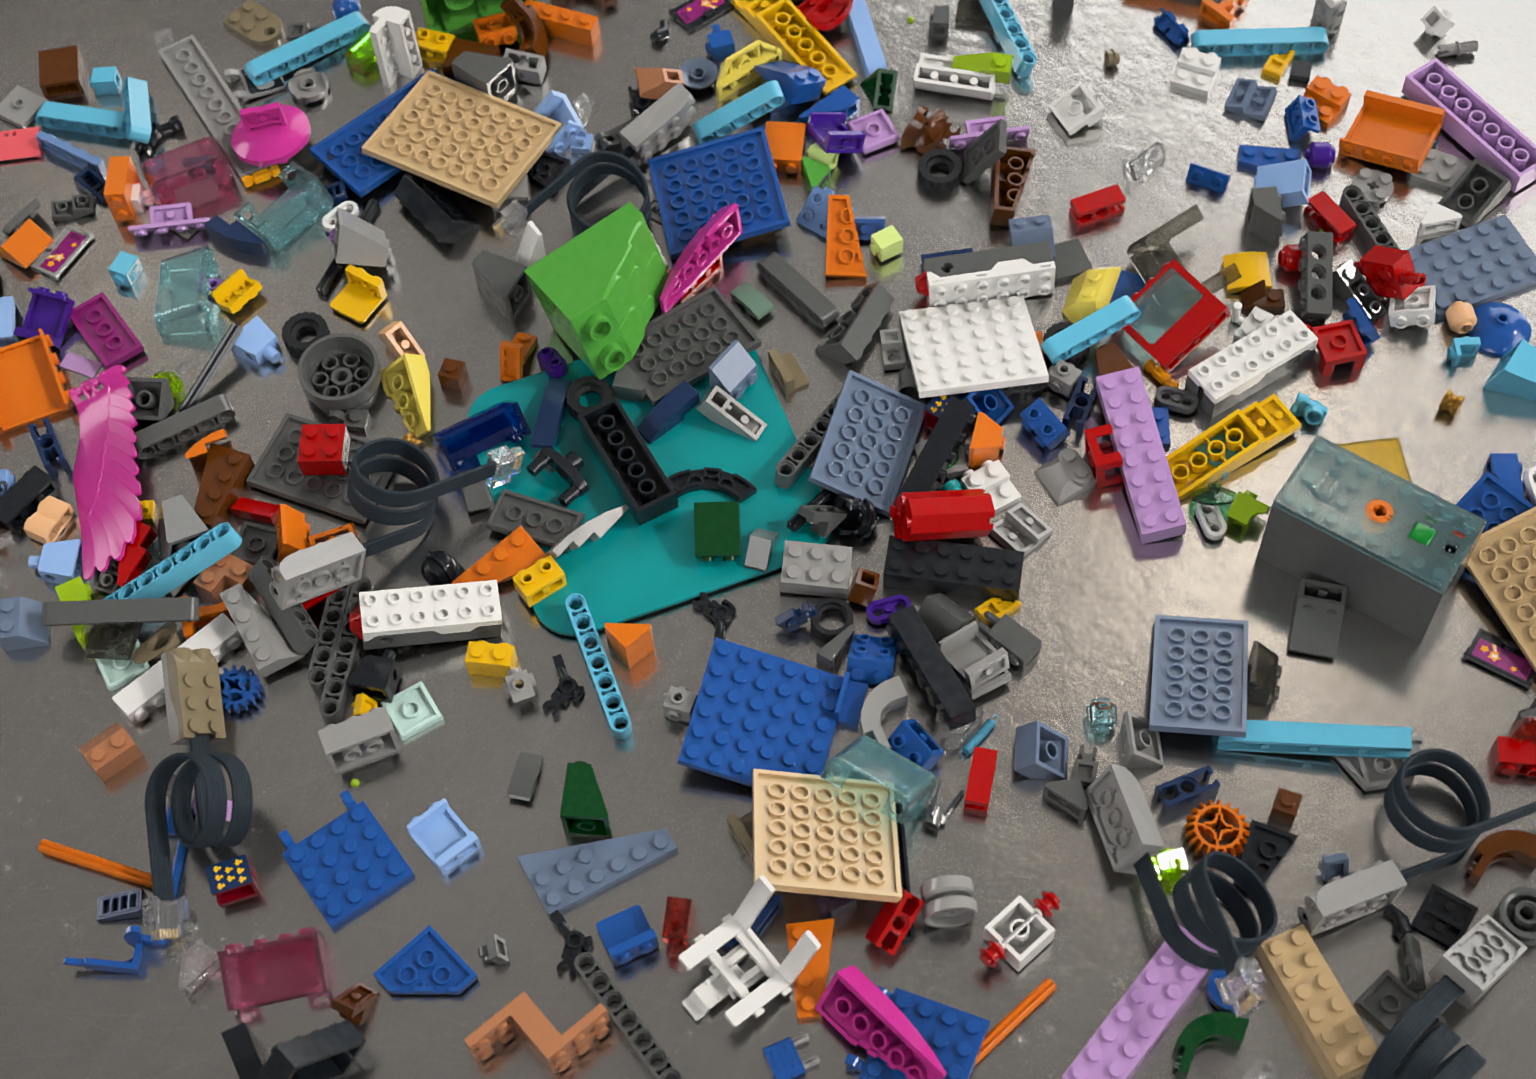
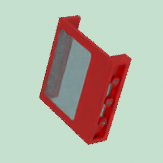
(1174, 315)

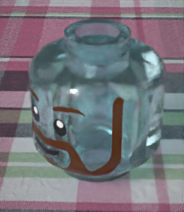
(1101, 715)

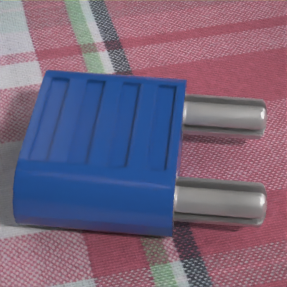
(785, 1060)

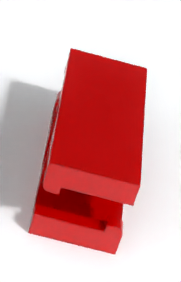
(1097, 205)
(1330, 217)
(980, 780)
(888, 934)

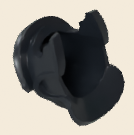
(860, 516)

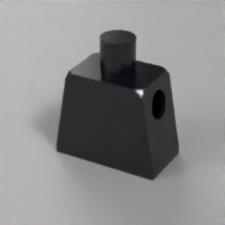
(376, 677)

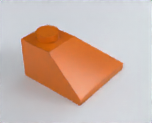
(985, 442)

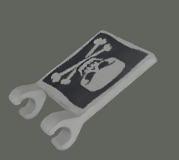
(251, 90)

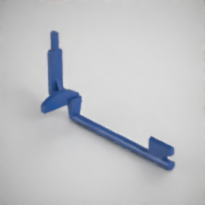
(133, 934)

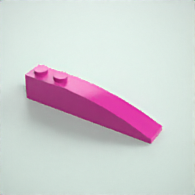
(701, 253)
(877, 1024)

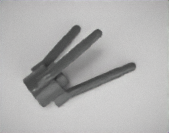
(933, 816)

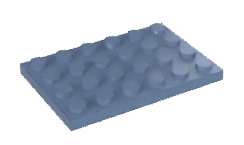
(1476, 264)
(868, 442)
(1199, 676)

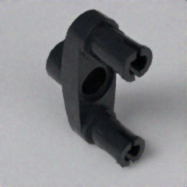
(566, 467)

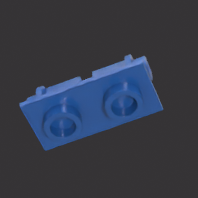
(1168, 21)
(1207, 178)

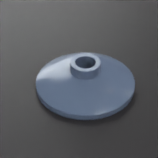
(699, 73)

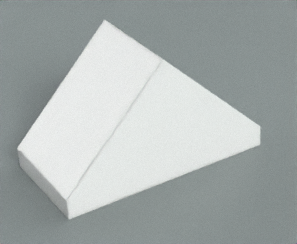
(1439, 220)

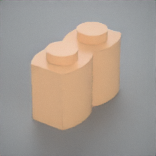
(49, 520)

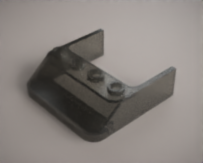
(1154, 251)

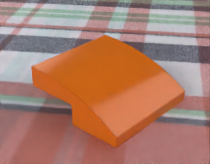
(201, 447)

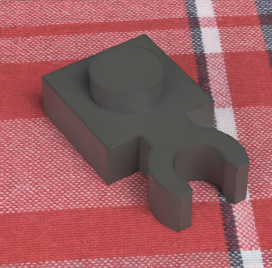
(1085, 766)

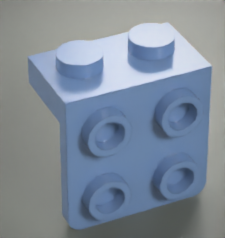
(815, 211)

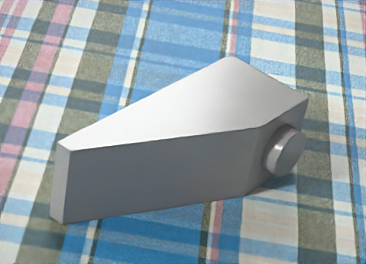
(730, 414)

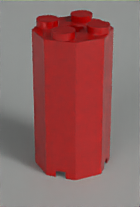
(942, 514)

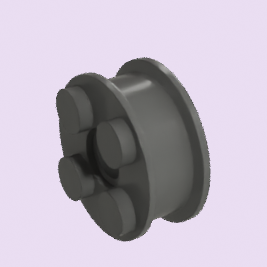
(1508, 914)

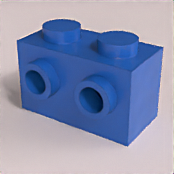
(1044, 424)
(915, 744)

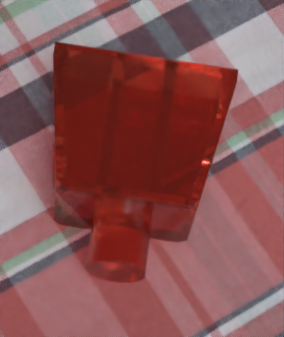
(678, 914)

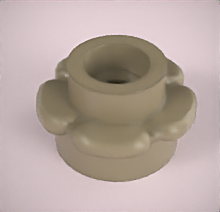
(1111, 58)

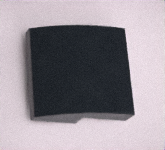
(1444, 916)

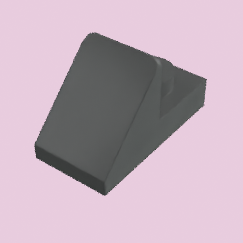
(822, 517)

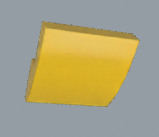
(1252, 267)

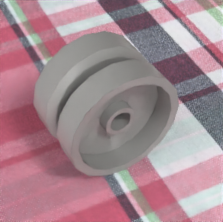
(948, 901)

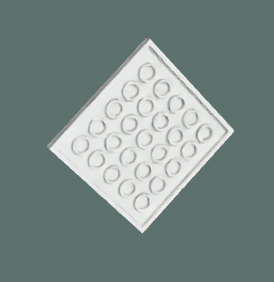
(972, 347)

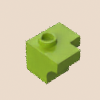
(1246, 507)

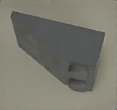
(1476, 192)

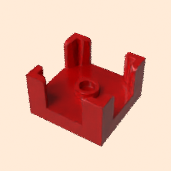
(1338, 345)
(1102, 456)

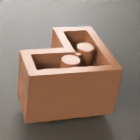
(222, 576)

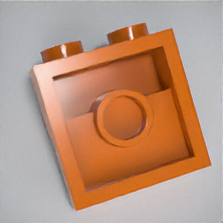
(495, 30)
(1329, 99)

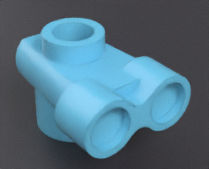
(1312, 410)

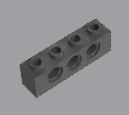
(1322, 245)

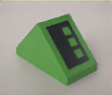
(815, 173)

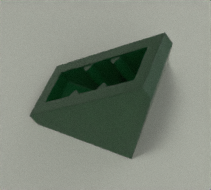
(881, 88)

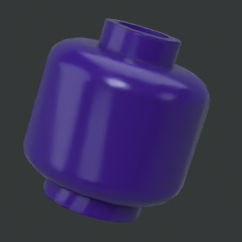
(1320, 155)

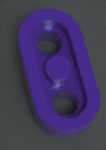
(552, 362)
(885, 607)

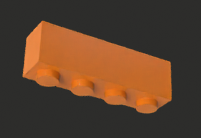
(567, 23)

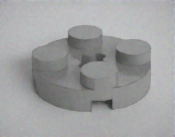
(315, 92)
(1378, 179)

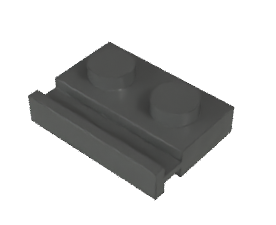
(18, 220)

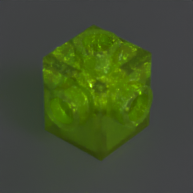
(1170, 864)

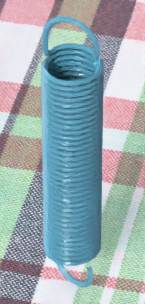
(976, 739)

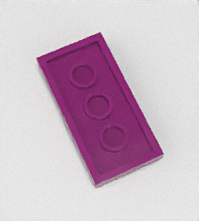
(105, 331)

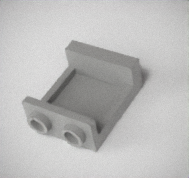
(973, 656)

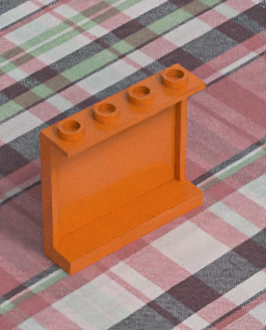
(1393, 132)
(30, 383)

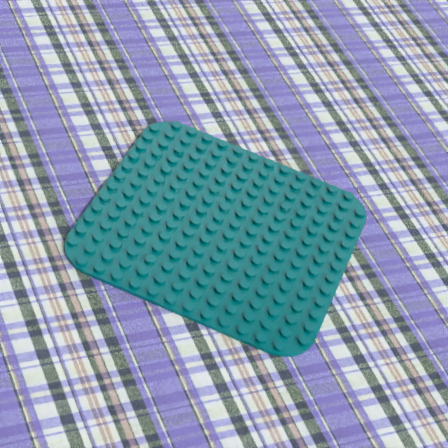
(655, 564)

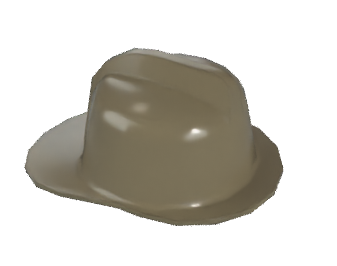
(161, 641)

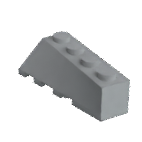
(259, 632)

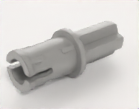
(1457, 48)

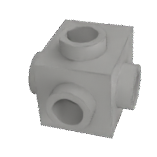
(1063, 377)
(527, 689)
(679, 703)

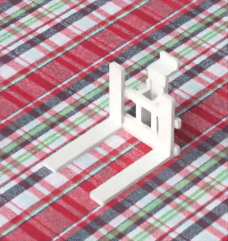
(728, 976)

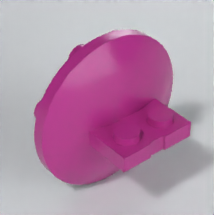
(270, 134)

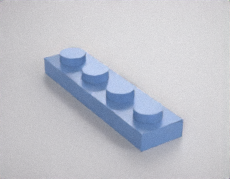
(70, 153)

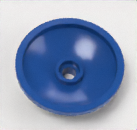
(1499, 327)

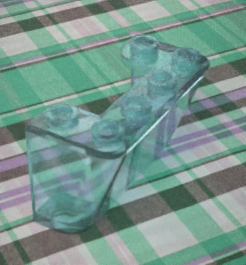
(291, 213)
(183, 292)
(905, 779)

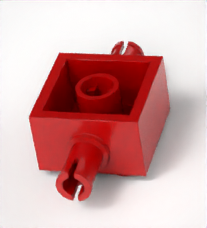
(1390, 272)

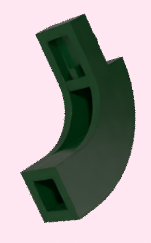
(1206, 1029)

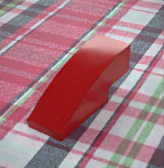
(136, 555)

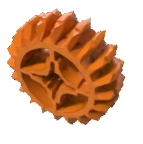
(1234, 830)

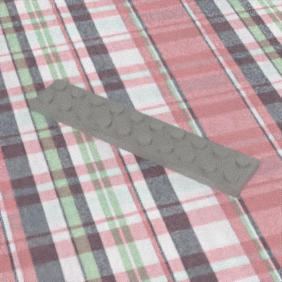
(207, 95)

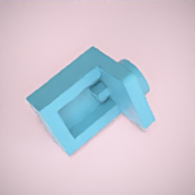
(1463, 347)

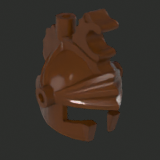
(927, 133)

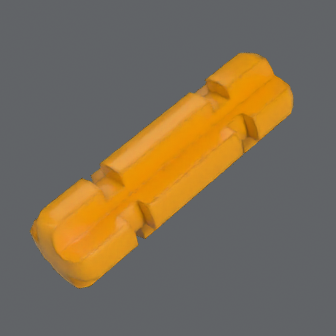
(261, 176)
(1160, 374)

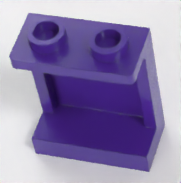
(831, 133)
(48, 312)

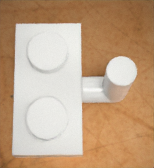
(1255, 320)

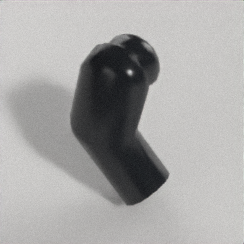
(662, 33)
(1401, 920)

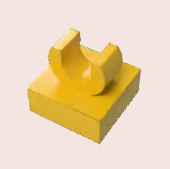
(148, 511)
(363, 704)

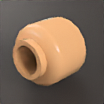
(1461, 317)

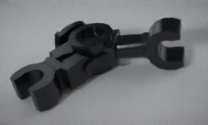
(641, 104)
(156, 133)
(718, 613)
(566, 689)
(574, 943)

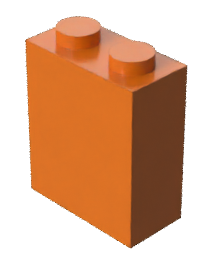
(786, 145)
(118, 187)

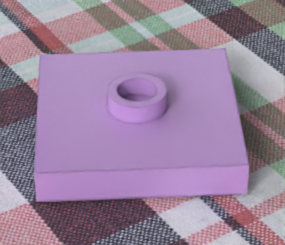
(878, 130)

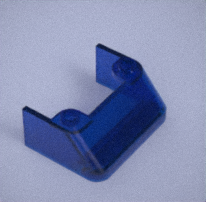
(480, 433)

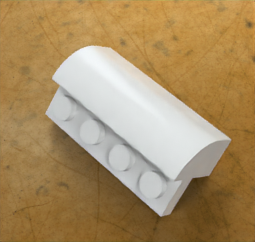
(395, 44)
(936, 75)

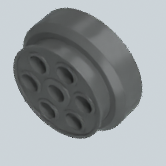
(340, 372)

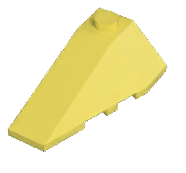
(409, 387)

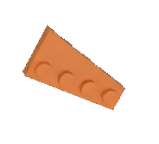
(842, 243)
(505, 560)
(813, 979)

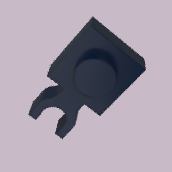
(793, 619)

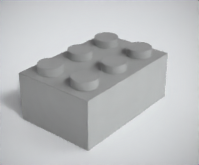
(816, 569)
(359, 739)

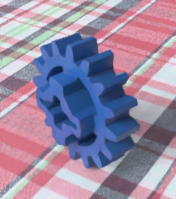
(238, 681)

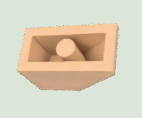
(399, 340)

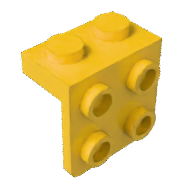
(360, 295)

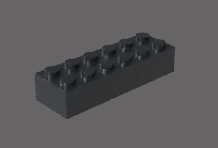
(628, 461)
(953, 569)

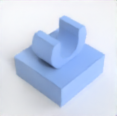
(582, 143)

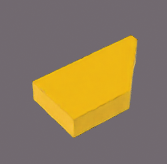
(1277, 65)
(997, 607)

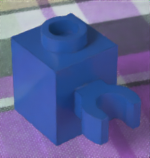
(719, 43)

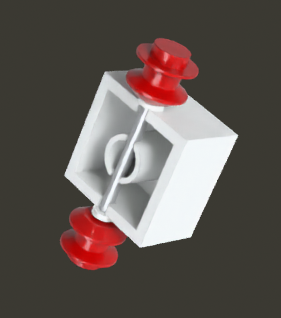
(1019, 931)

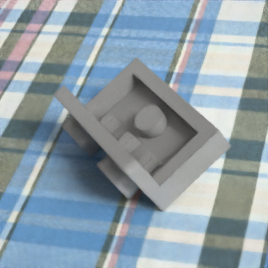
(1328, 14)

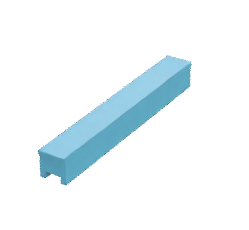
(1321, 739)

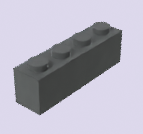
(857, 325)

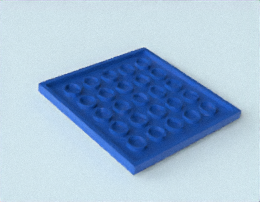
(712, 175)
(760, 715)

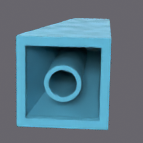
(1515, 373)

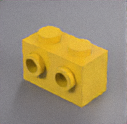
(434, 44)
(539, 580)
(490, 658)

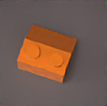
(291, 531)

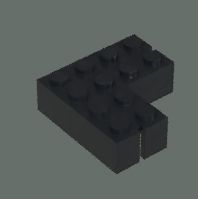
(315, 1055)

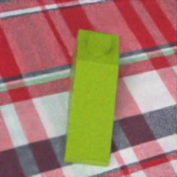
(989, 63)
(77, 591)

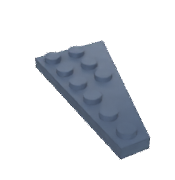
(581, 871)

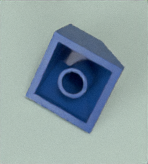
(990, 402)

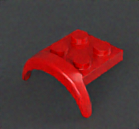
(825, 13)

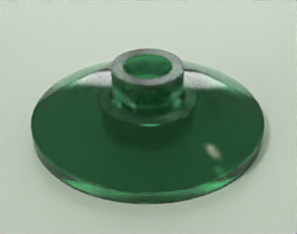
(1214, 495)

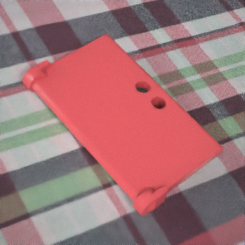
(19, 144)

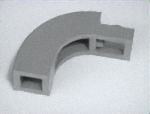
(880, 701)

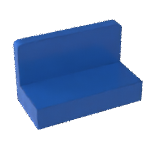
(868, 225)
(850, 702)

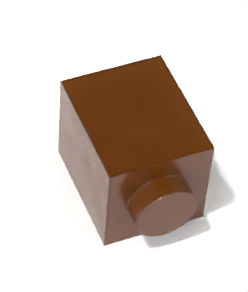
(453, 375)
(863, 586)
(1285, 807)

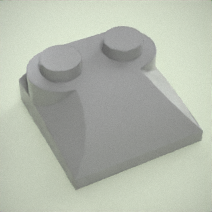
(1066, 476)

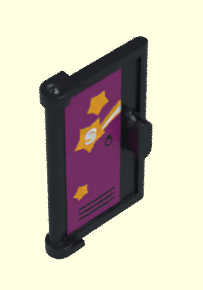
(692, 12)
(1490, 653)

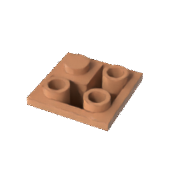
(656, 81)

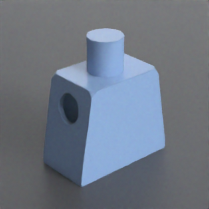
(257, 343)
(58, 561)

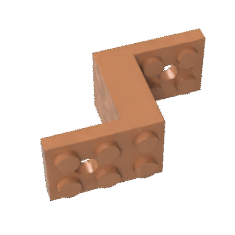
(537, 1031)

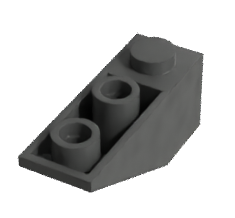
(1350, 283)

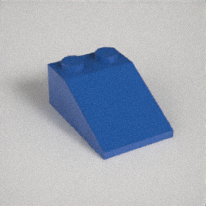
(796, 81)

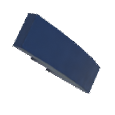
(550, 413)

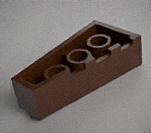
(1008, 182)
(221, 484)

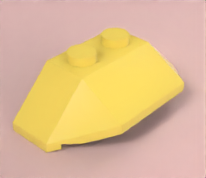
(739, 69)
(1090, 292)

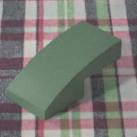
(753, 300)

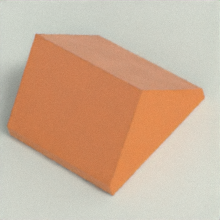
(25, 244)
(629, 641)

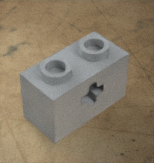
(527, 66)

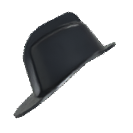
(440, 568)

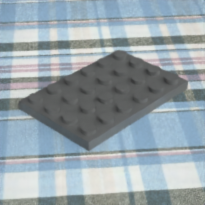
(688, 342)
(281, 475)

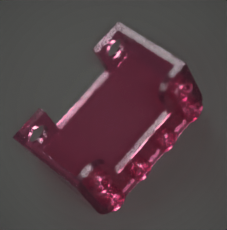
(184, 167)
(273, 969)

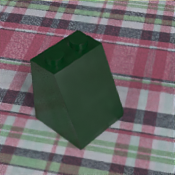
(717, 530)
(582, 803)

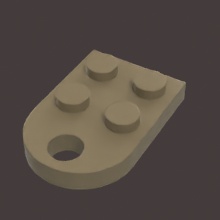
(254, 23)

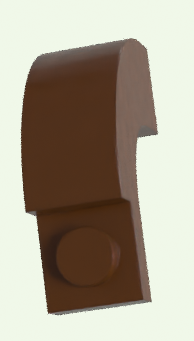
(529, 26)
(1505, 844)

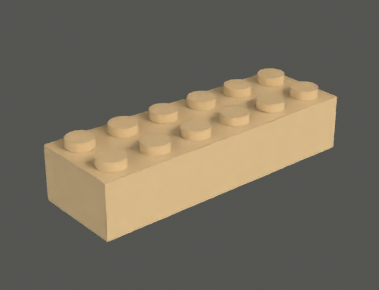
(1317, 1003)

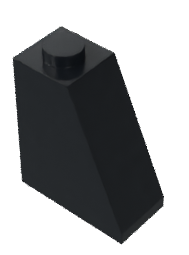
(244, 1051)

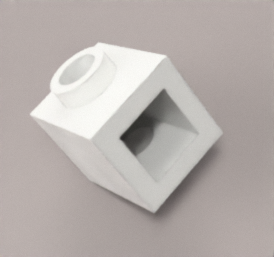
(1437, 21)

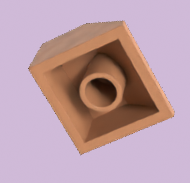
(110, 751)

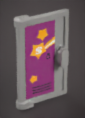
(63, 251)

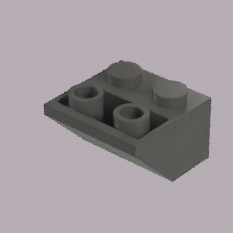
(1265, 214)

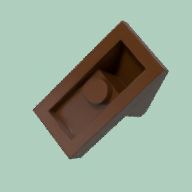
(1263, 298)
(355, 1002)

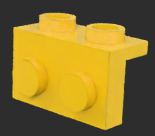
(235, 291)

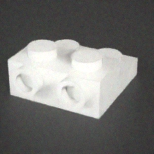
(1195, 71)
(1077, 108)
(1415, 309)
(995, 481)

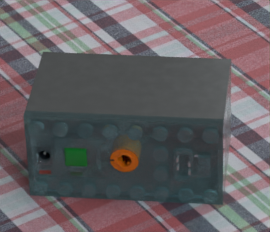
(1370, 532)

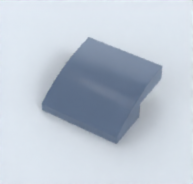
(1250, 99)

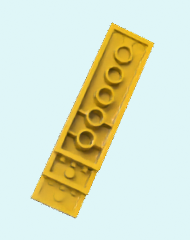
(800, 42)
(1258, 424)

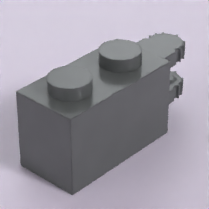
(1012, 637)

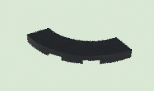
(714, 480)

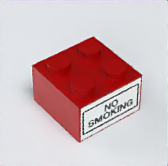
(323, 449)

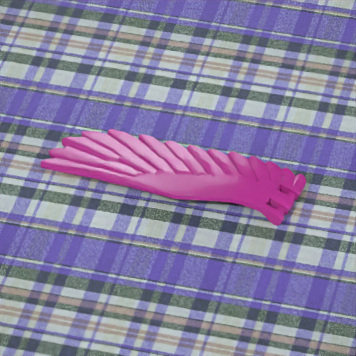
(106, 469)

